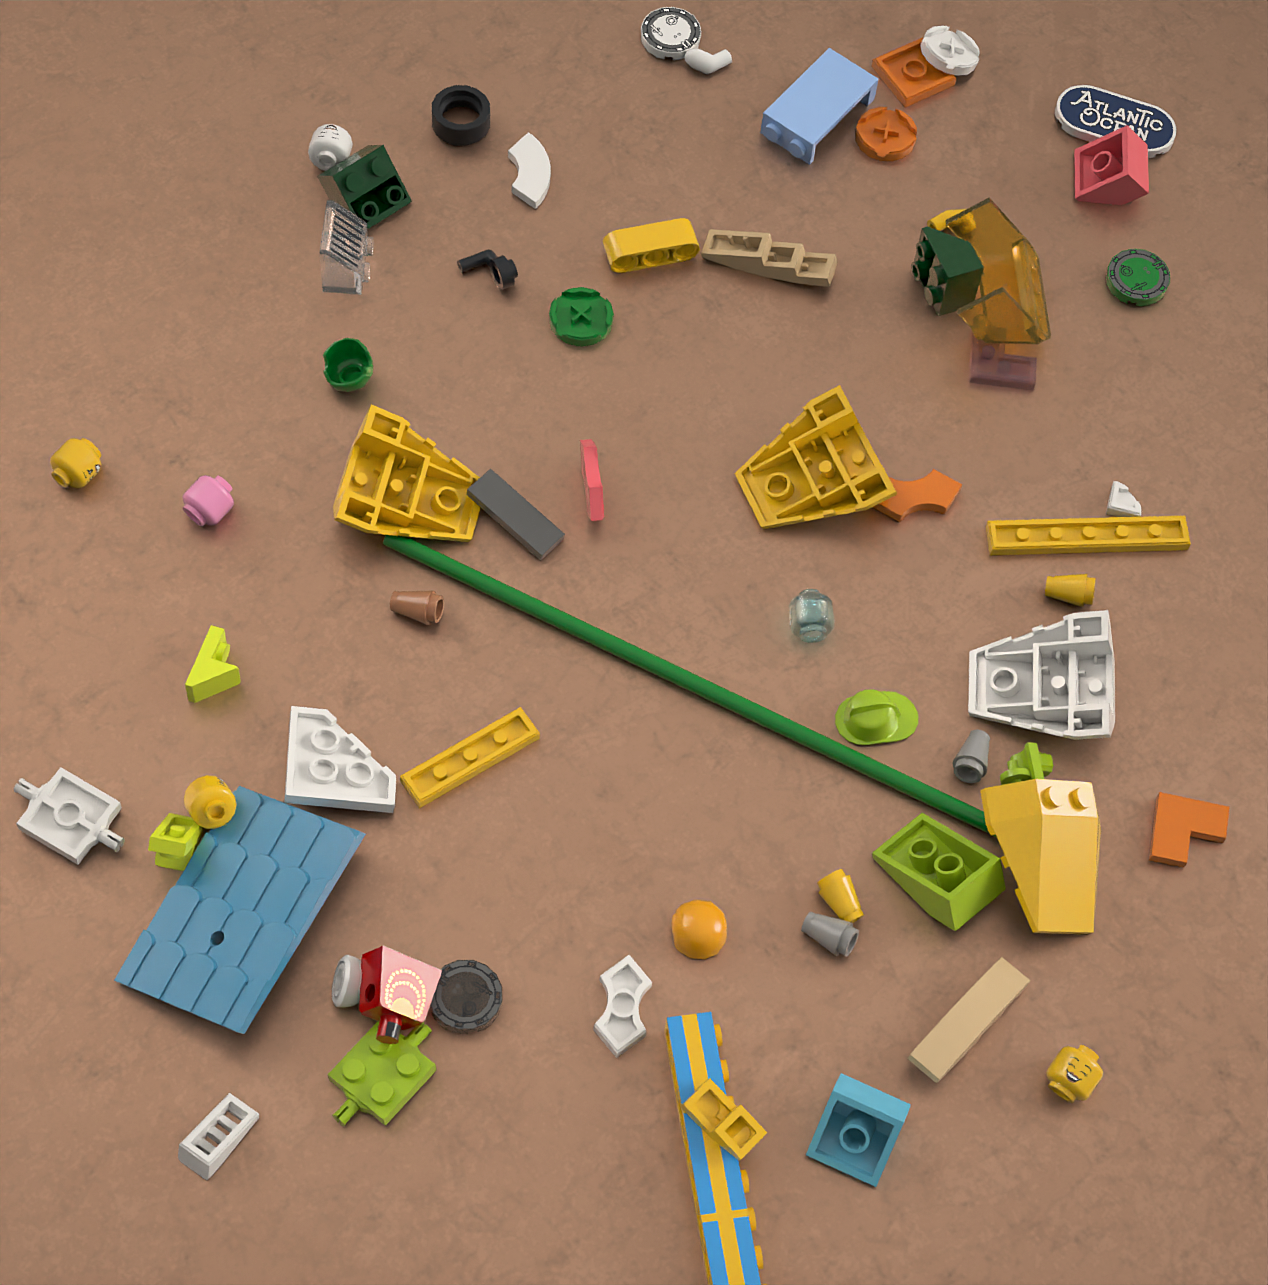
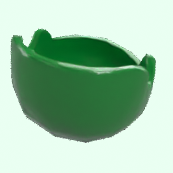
(347, 365)

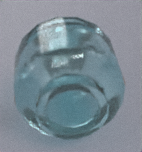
(811, 615)

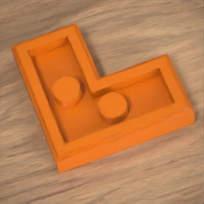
(1178, 820)

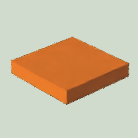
(910, 74)

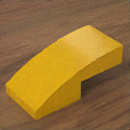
(723, 1120)

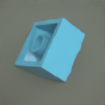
(858, 1129)

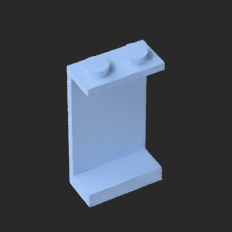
(817, 104)

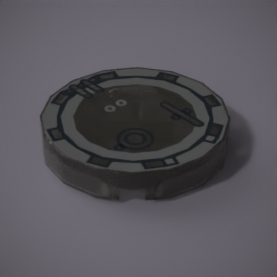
(466, 997)

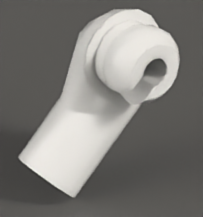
(707, 62)

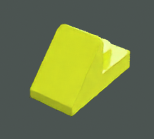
(210, 672)
(175, 841)

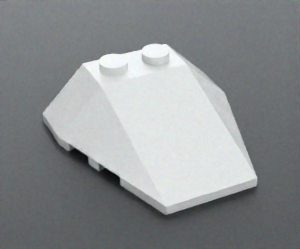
(1049, 679)

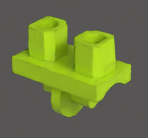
(1027, 765)

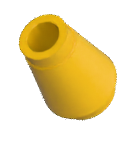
(1073, 589)
(841, 896)

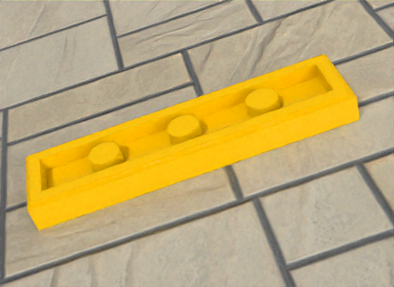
(469, 757)

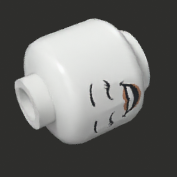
(329, 145)

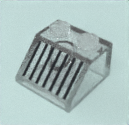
(344, 251)

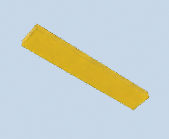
(1087, 535)

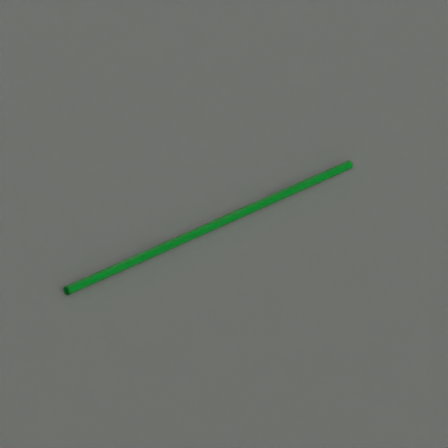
(689, 681)

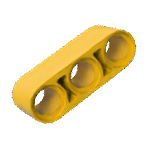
(651, 245)

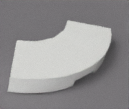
(532, 168)

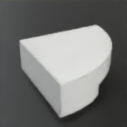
(1122, 502)

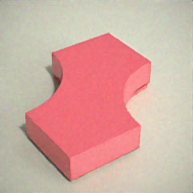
(592, 480)

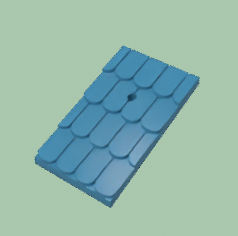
(240, 910)

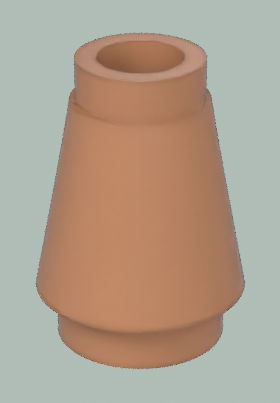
(418, 605)

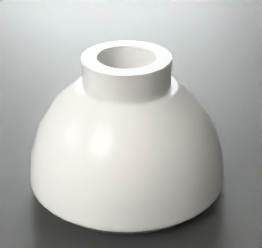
(347, 982)

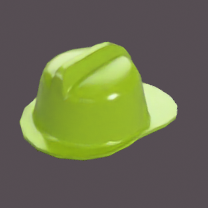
(876, 717)

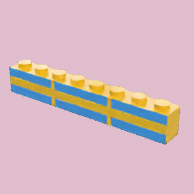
(713, 1172)

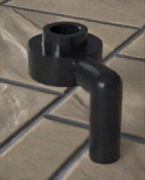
(502, 270)

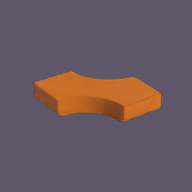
(929, 493)

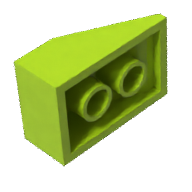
(941, 870)

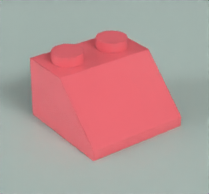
(1112, 168)

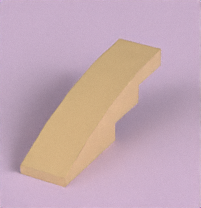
(776, 260)
(968, 1020)

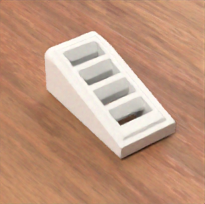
(203, 1156)

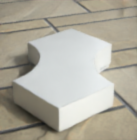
(620, 1023)

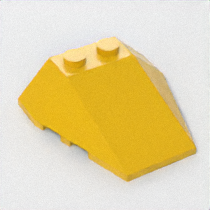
(815, 467)
(404, 484)
(1052, 849)

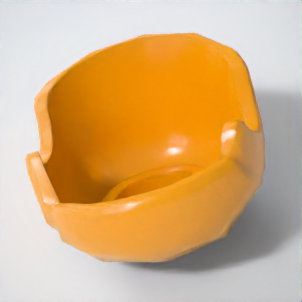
(699, 929)

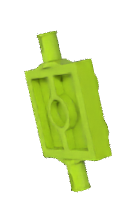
(381, 1075)

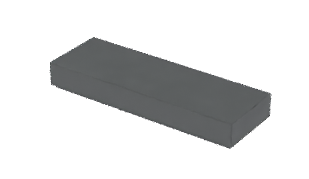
(515, 514)

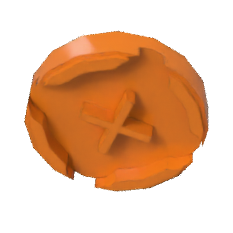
(885, 134)

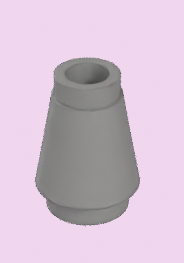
(972, 757)
(831, 933)

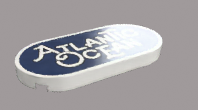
(1095, 112)

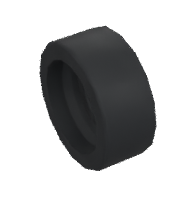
(460, 97)

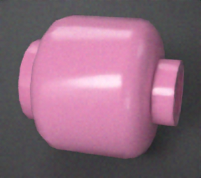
(208, 500)

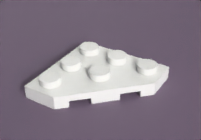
(333, 767)

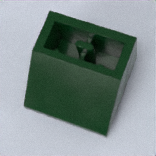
(366, 185)
(946, 270)

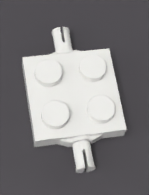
(69, 815)

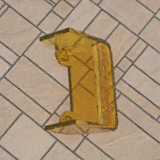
(1011, 284)

